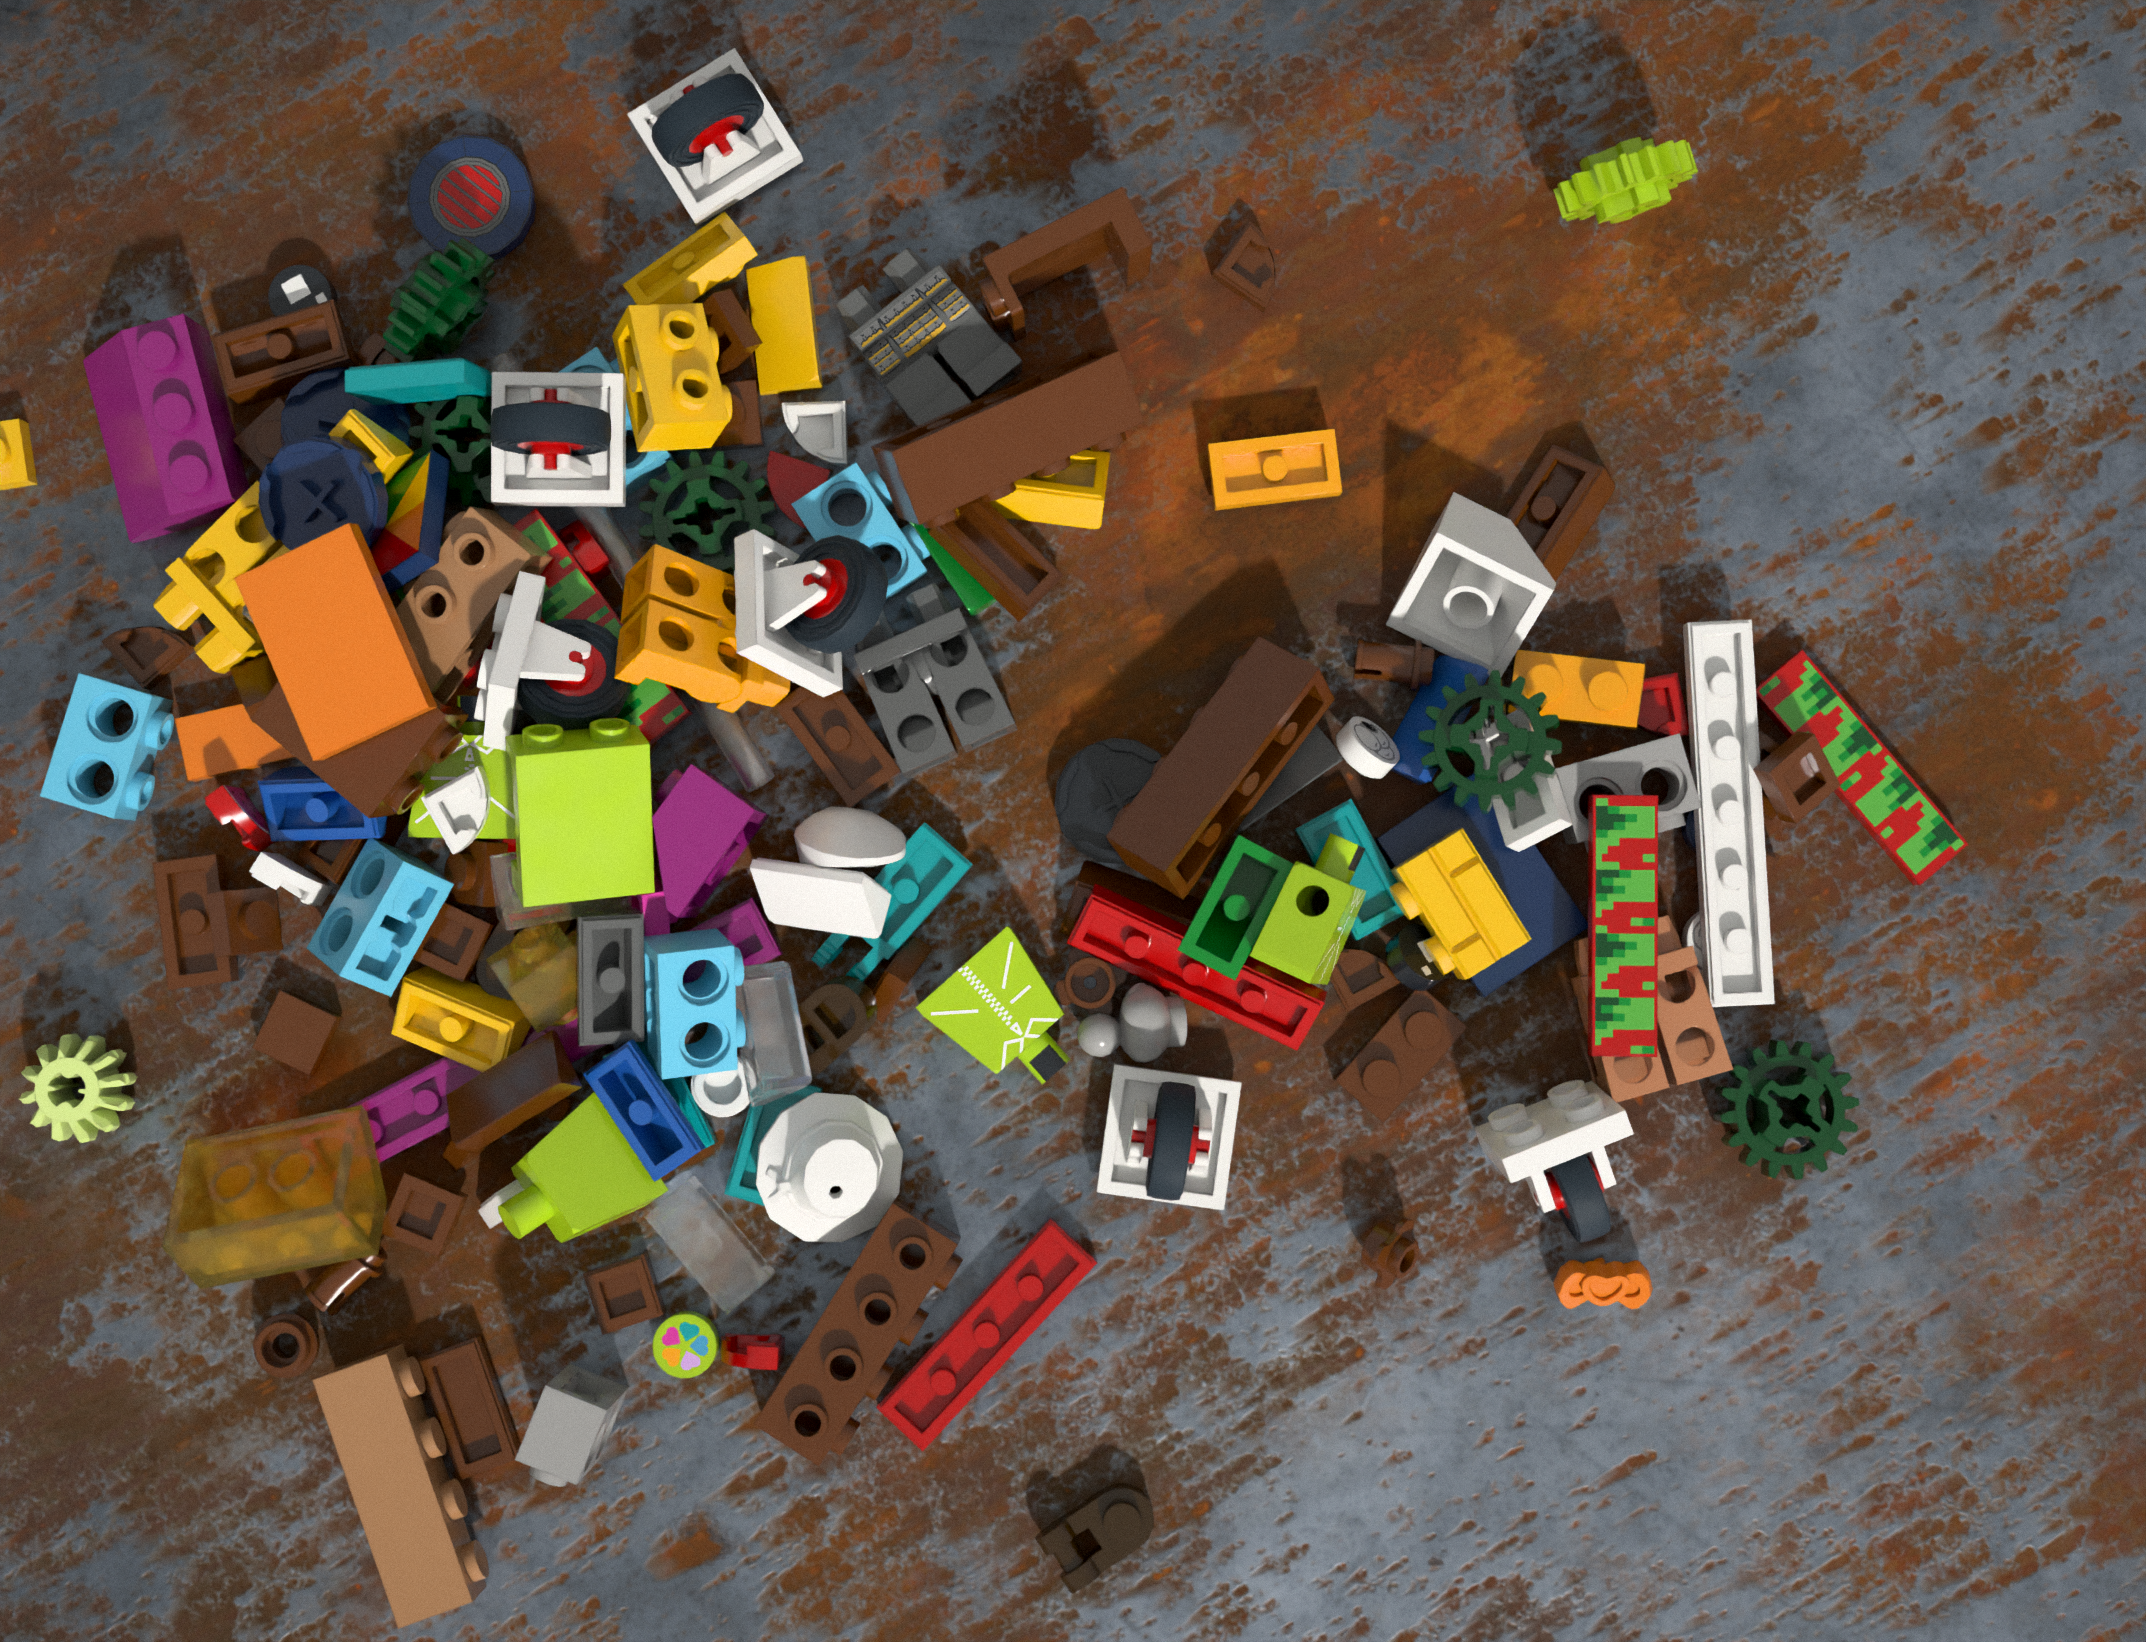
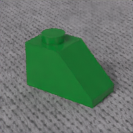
(1235, 907)

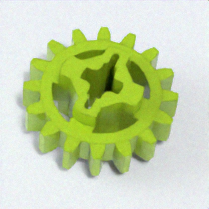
(1625, 180)

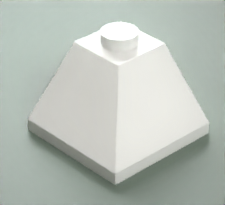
(1473, 587)

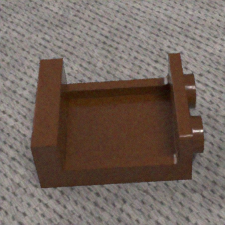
(1060, 249)
(381, 772)

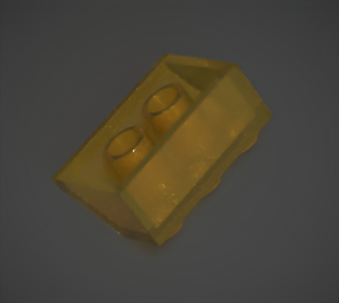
(277, 1199)

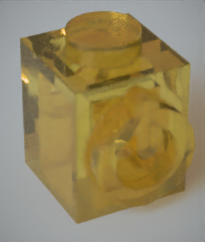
(540, 974)

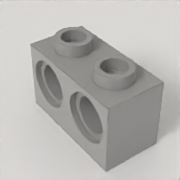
(1622, 775)
(570, 1426)

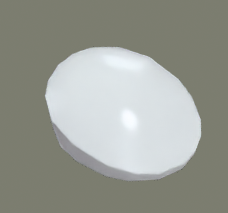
(848, 839)

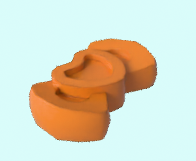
(1603, 1283)

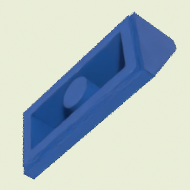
(1445, 672)
(307, 808)
(644, 1110)

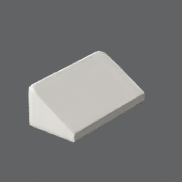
(821, 897)

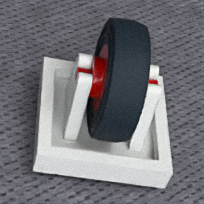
(715, 137)
(558, 439)
(805, 607)
(549, 670)
(1168, 1136)
(1560, 1152)

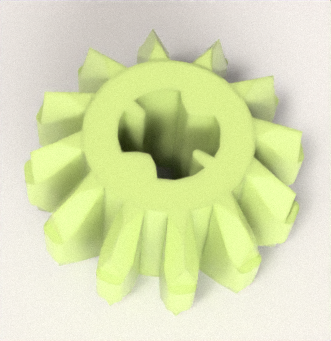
(55, 1085)

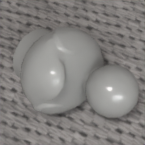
(1144, 1028)

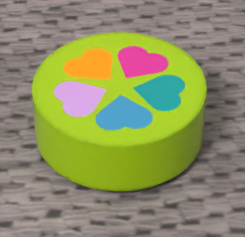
(686, 1344)

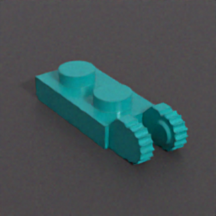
(916, 887)

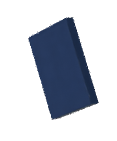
(1522, 876)

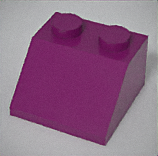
(700, 836)

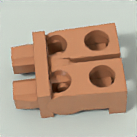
(1687, 1027)

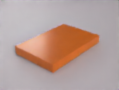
(335, 642)

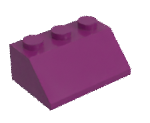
(166, 427)

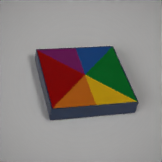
(414, 521)

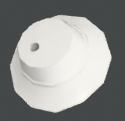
(825, 1145)

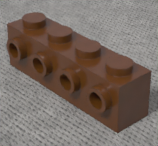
(1009, 436)
(1220, 766)
(858, 1331)

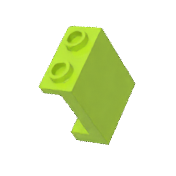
(581, 812)

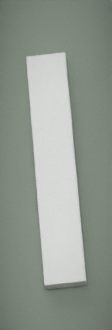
(1731, 815)

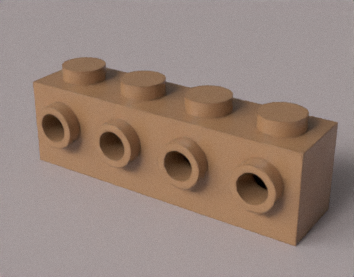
(454, 602)
(402, 1485)

